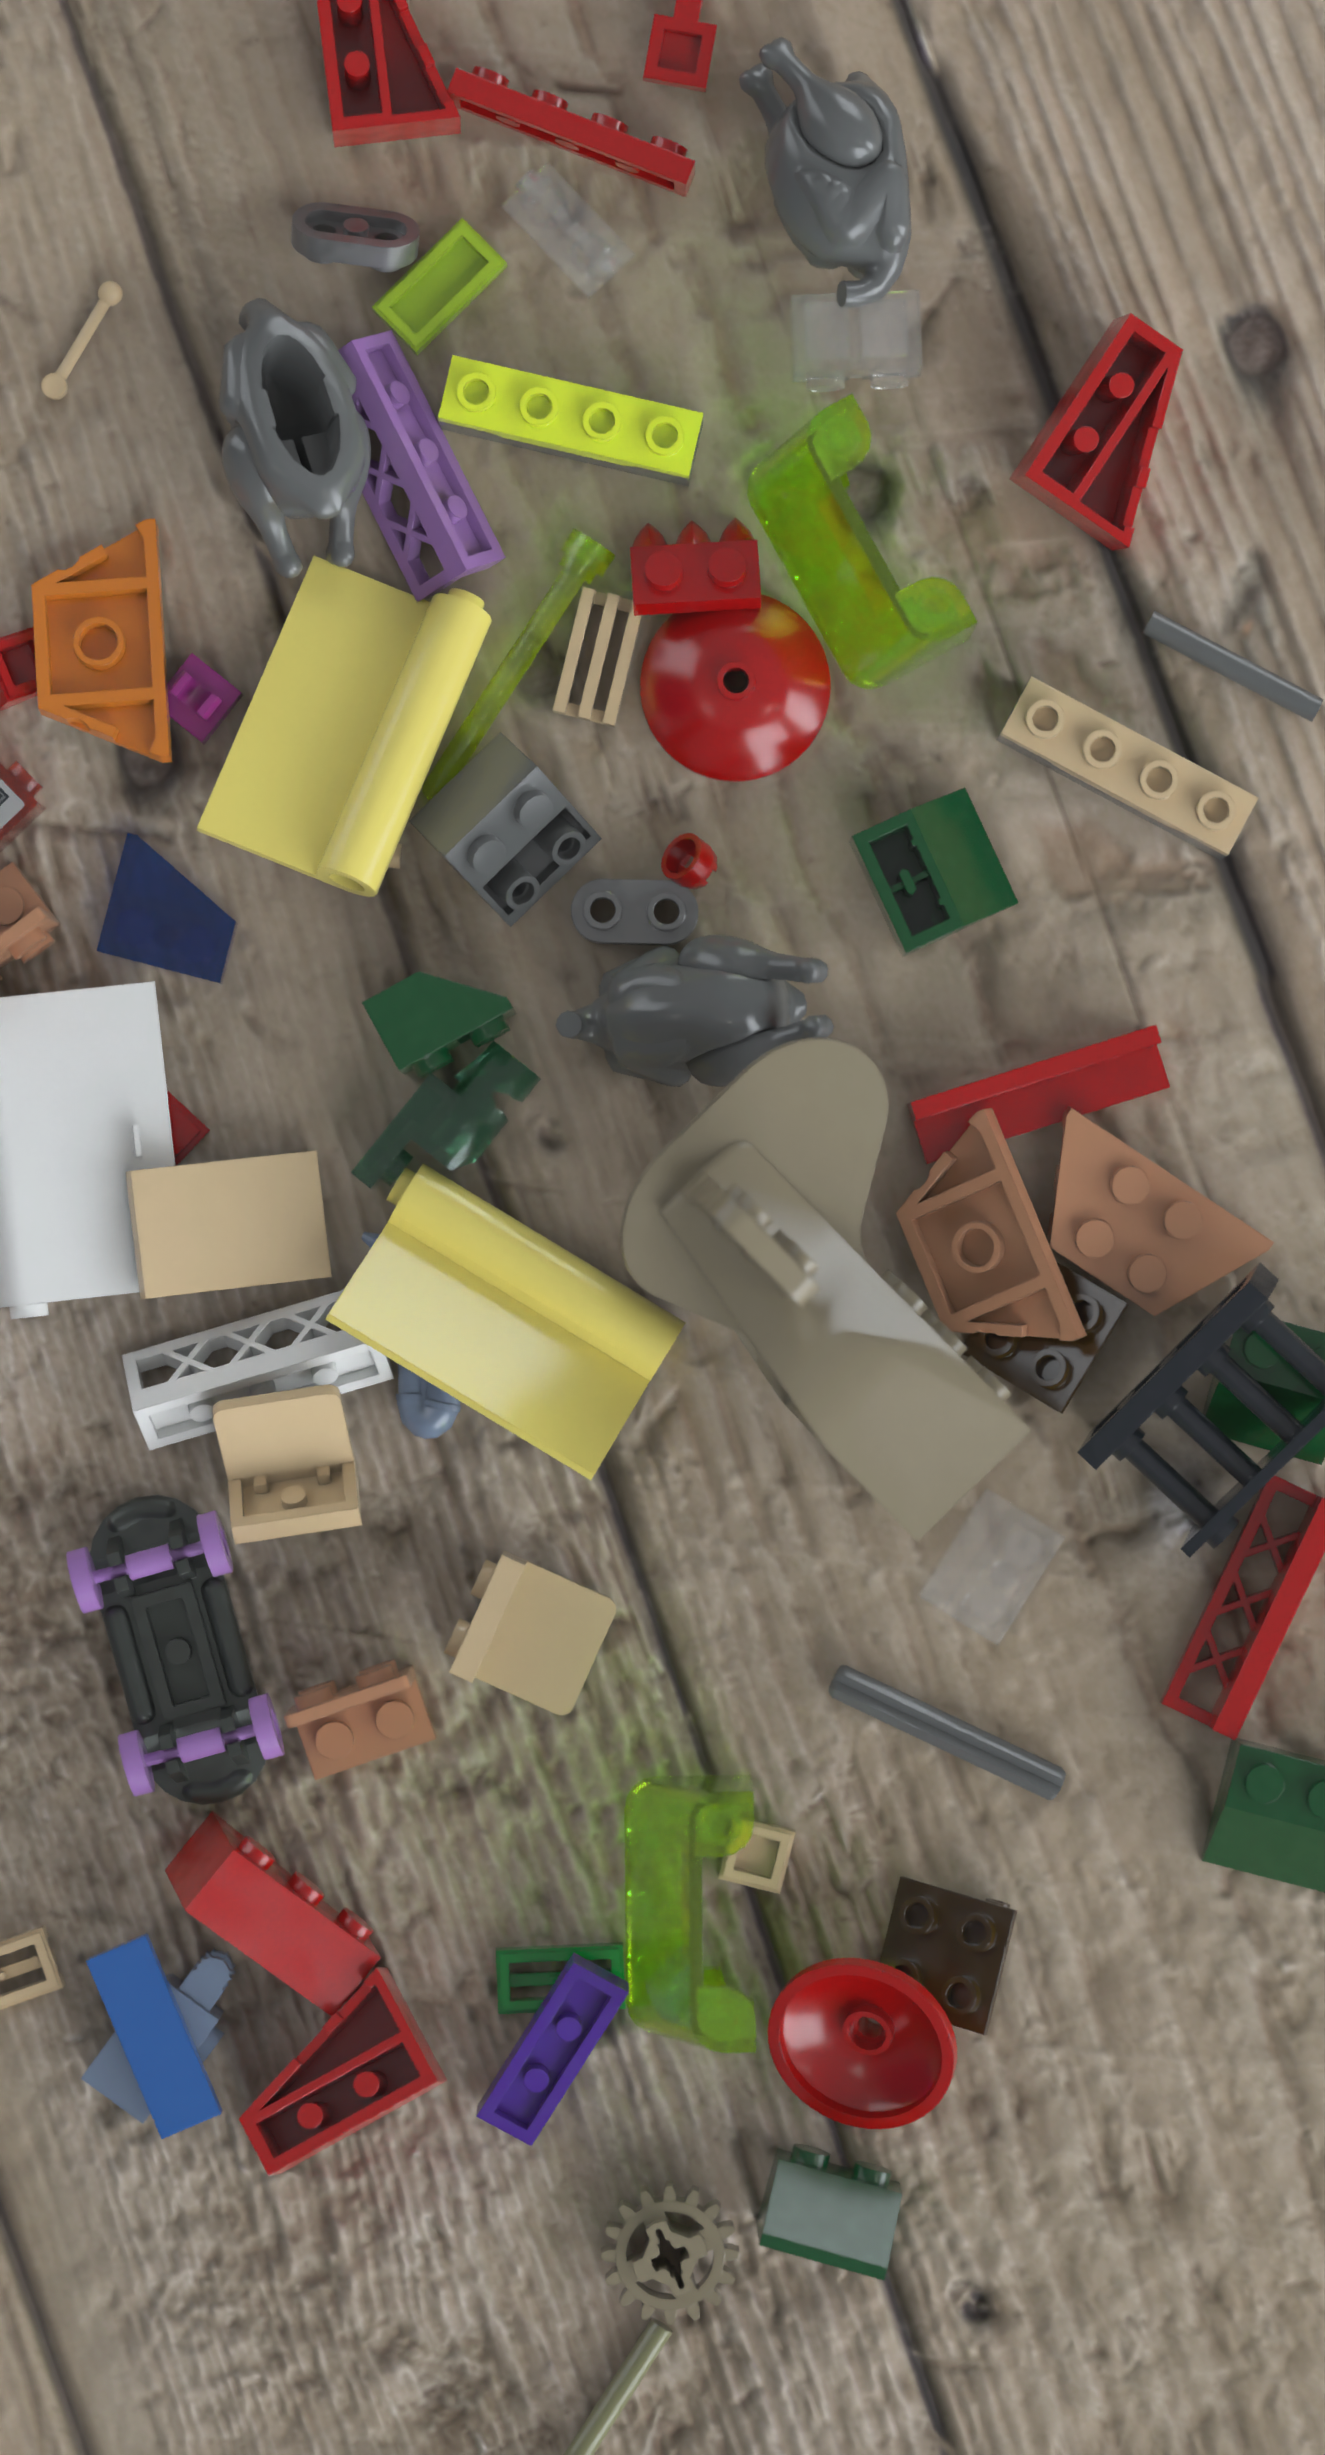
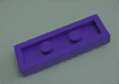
(552, 2049)

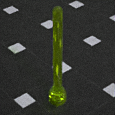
(580, 564)

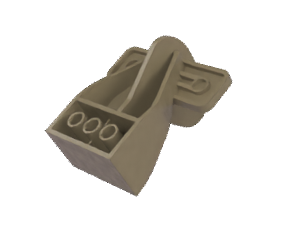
(761, 1232)

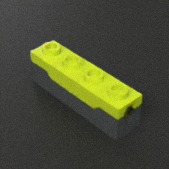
(570, 420)

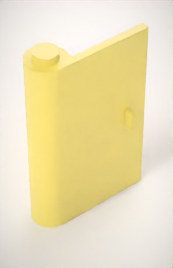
(345, 726)
(505, 1320)

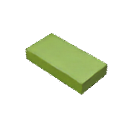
(439, 286)

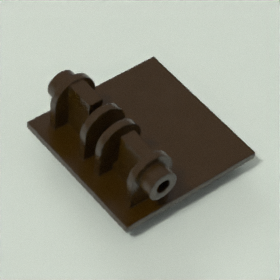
(1051, 1367)
(951, 1948)

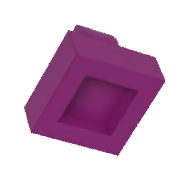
(200, 698)

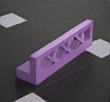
(423, 464)

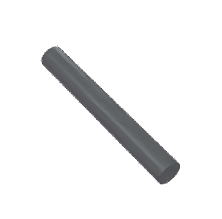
(1233, 666)

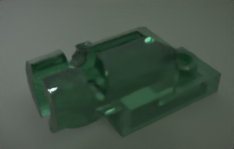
(447, 1121)

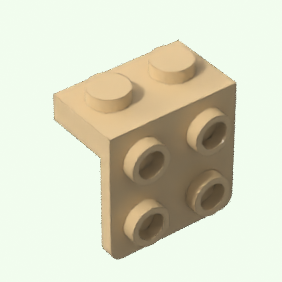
(288, 1463)
(531, 1633)

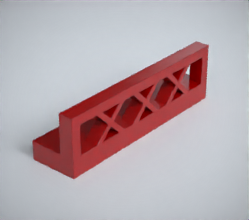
(1043, 1090)
(1273, 1618)

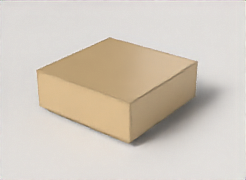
(762, 1860)

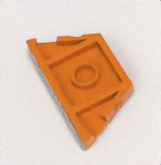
(105, 645)

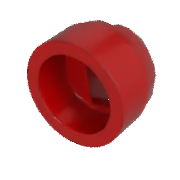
(679, 853)

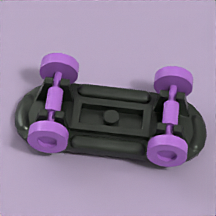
(176, 1651)

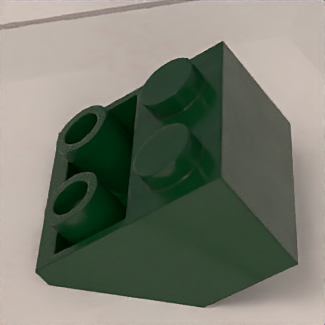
(933, 871)
(431, 1016)

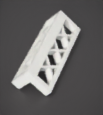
(185, 1402)

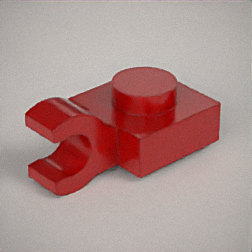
(680, 48)

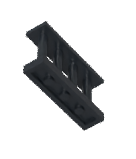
(1163, 1393)

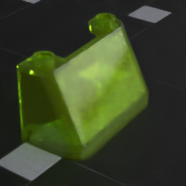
(835, 564)
(667, 1833)

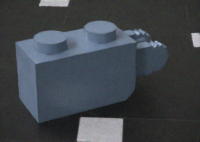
(196, 1998)

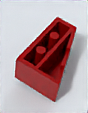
(381, 75)
(1103, 432)
(272, 1915)
(347, 2077)

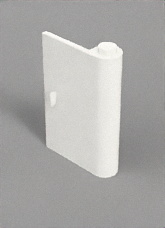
(75, 1115)

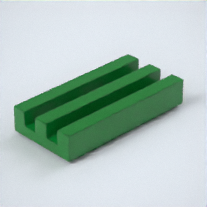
(546, 1953)

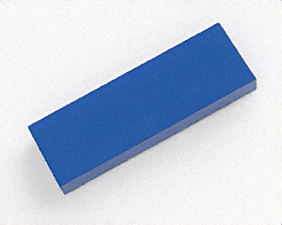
(154, 2036)

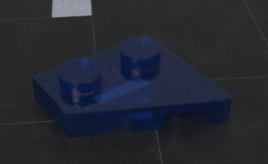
(164, 918)

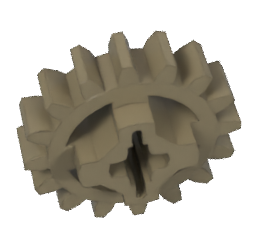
(643, 2266)

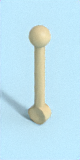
(55, 384)

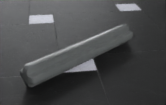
(947, 1732)

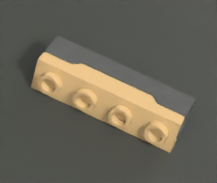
(1127, 768)

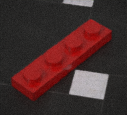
(596, 139)

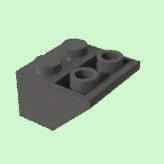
(505, 829)

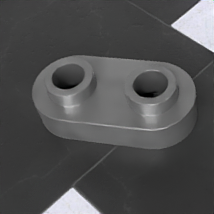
(355, 236)
(634, 912)

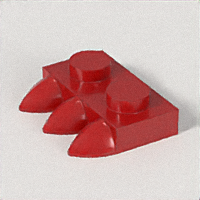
(695, 571)

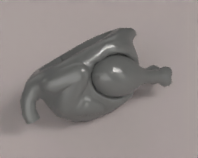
(836, 171)
(293, 432)
(698, 1010)

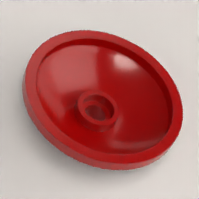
(727, 732)
(858, 2068)

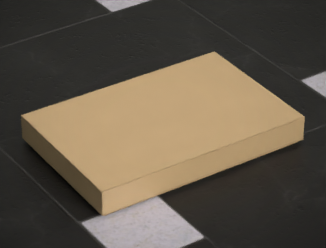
(228, 1224)

